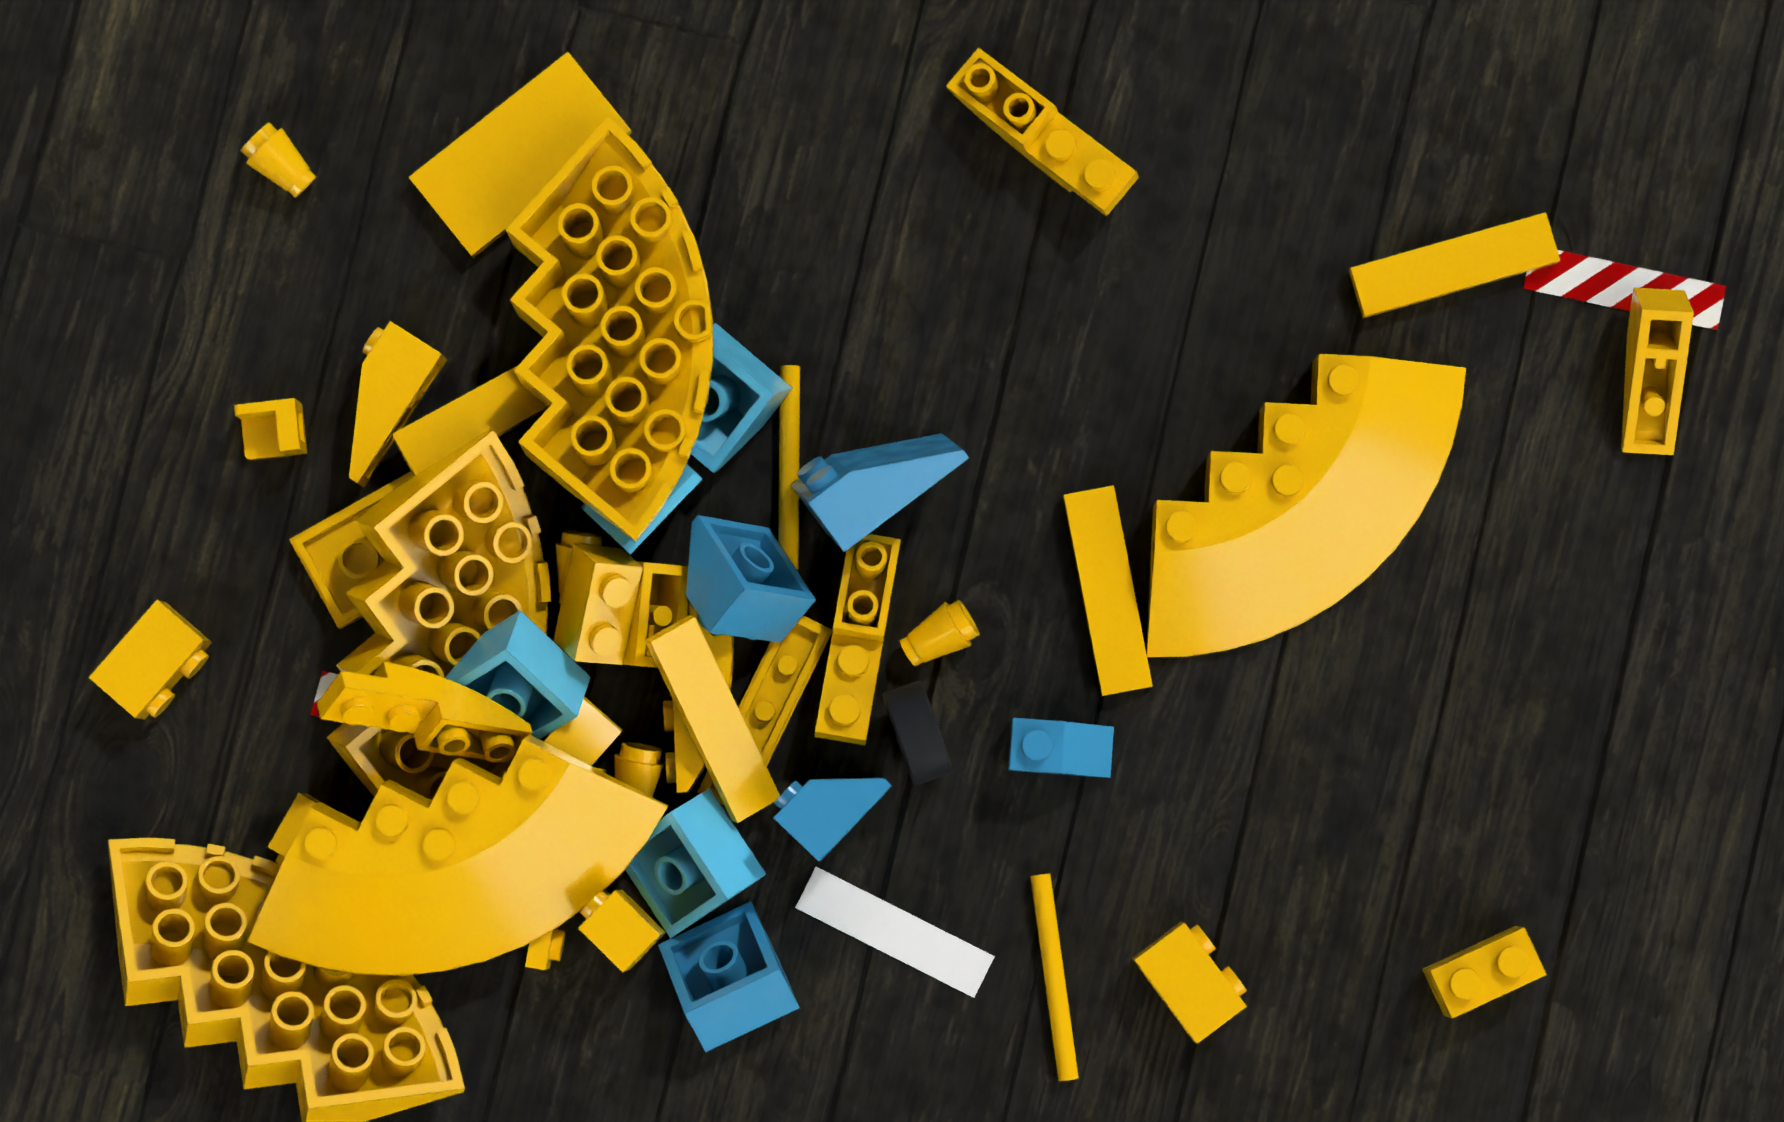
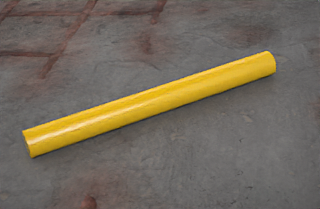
(789, 464)
(1054, 977)

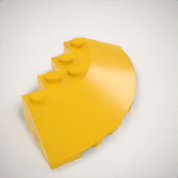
(619, 327)
(1307, 511)
(454, 566)
(454, 874)
(343, 1037)

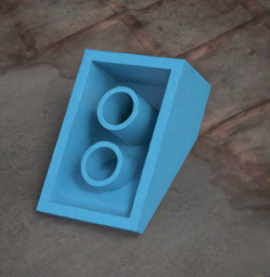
(867, 486)

